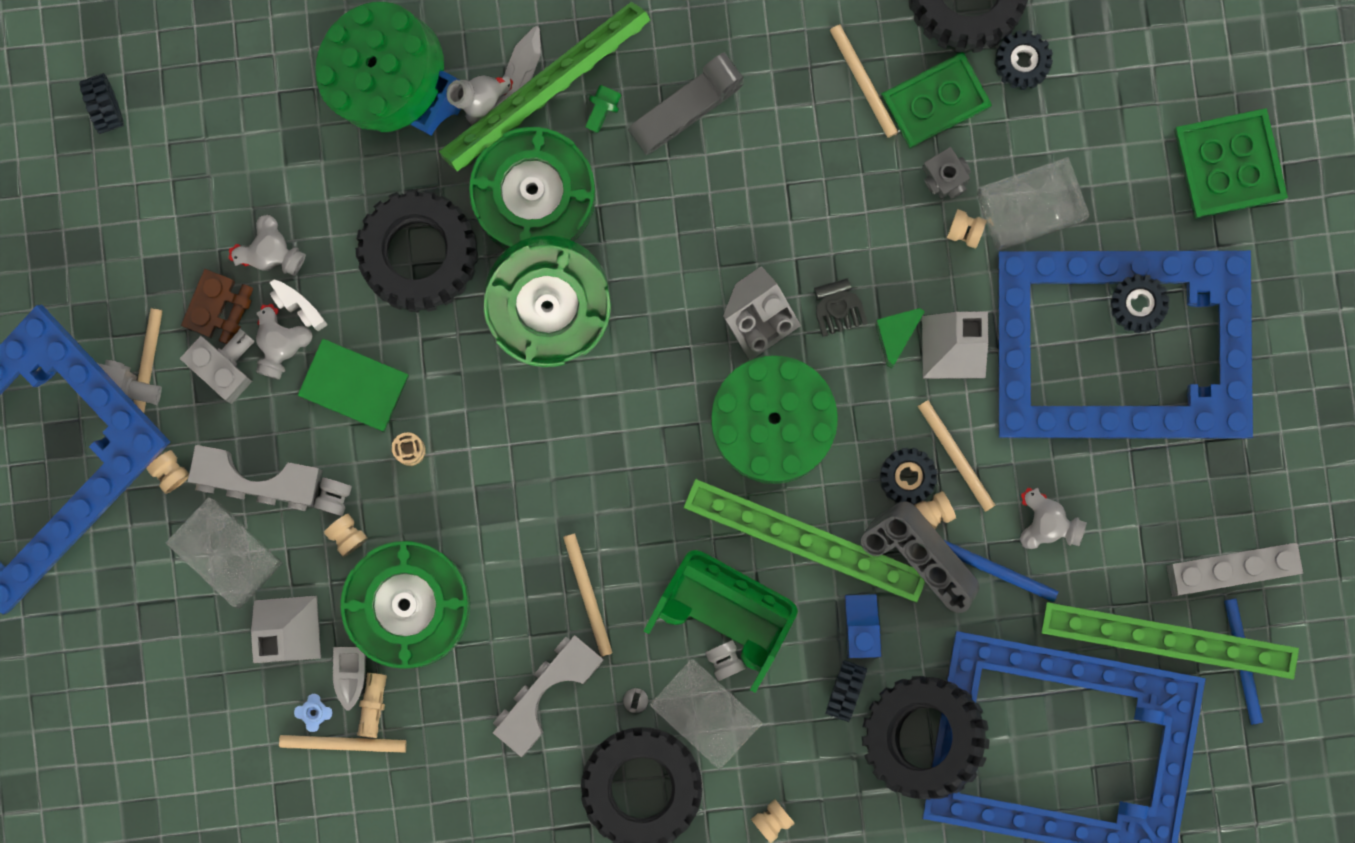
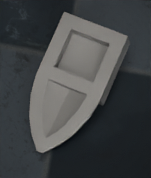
(348, 674)

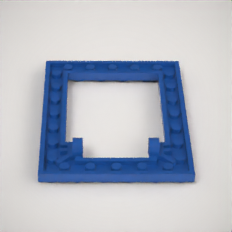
(1211, 412)
(126, 449)
(1161, 699)

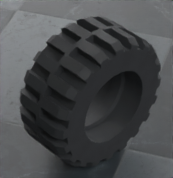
(967, 31)
(407, 210)
(885, 727)
(632, 744)

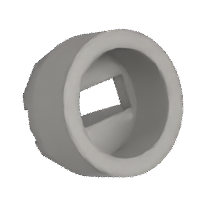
(642, 702)

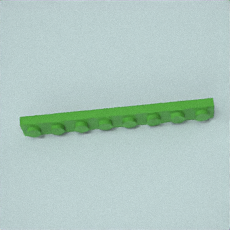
(544, 86)
(804, 540)
(1170, 640)

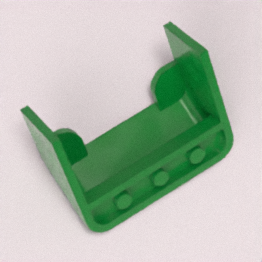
(729, 605)

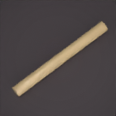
(863, 81)
(149, 351)
(956, 455)
(588, 595)
(341, 743)

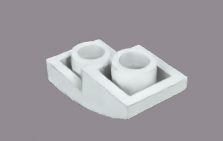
(291, 299)

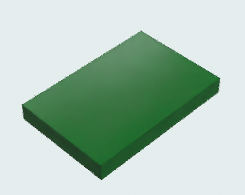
(936, 100)
(353, 385)

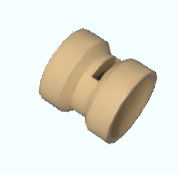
(959, 227)
(413, 451)
(168, 471)
(937, 510)
(346, 535)
(772, 821)

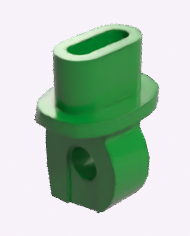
(604, 100)

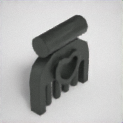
(837, 303)

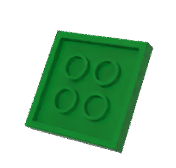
(1230, 163)

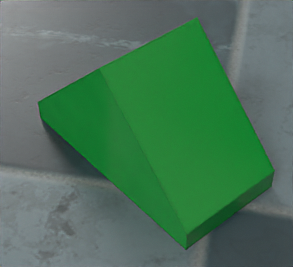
(895, 332)

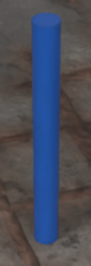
(1004, 573)
(1246, 677)

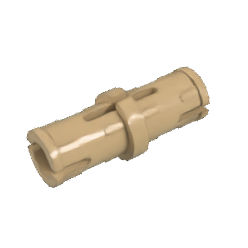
(372, 705)

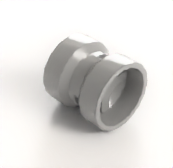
(330, 503)
(728, 667)

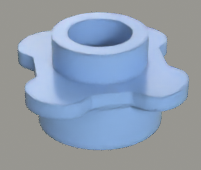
(322, 712)

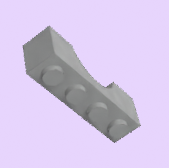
(215, 469)
(1234, 569)
(521, 726)

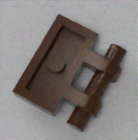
(209, 302)

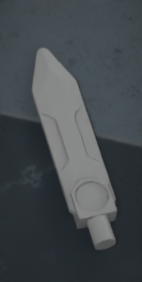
(523, 62)

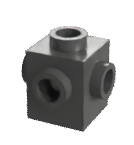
(946, 163)

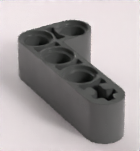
(687, 105)
(954, 585)

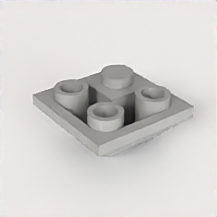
(759, 313)
(954, 345)
(285, 630)

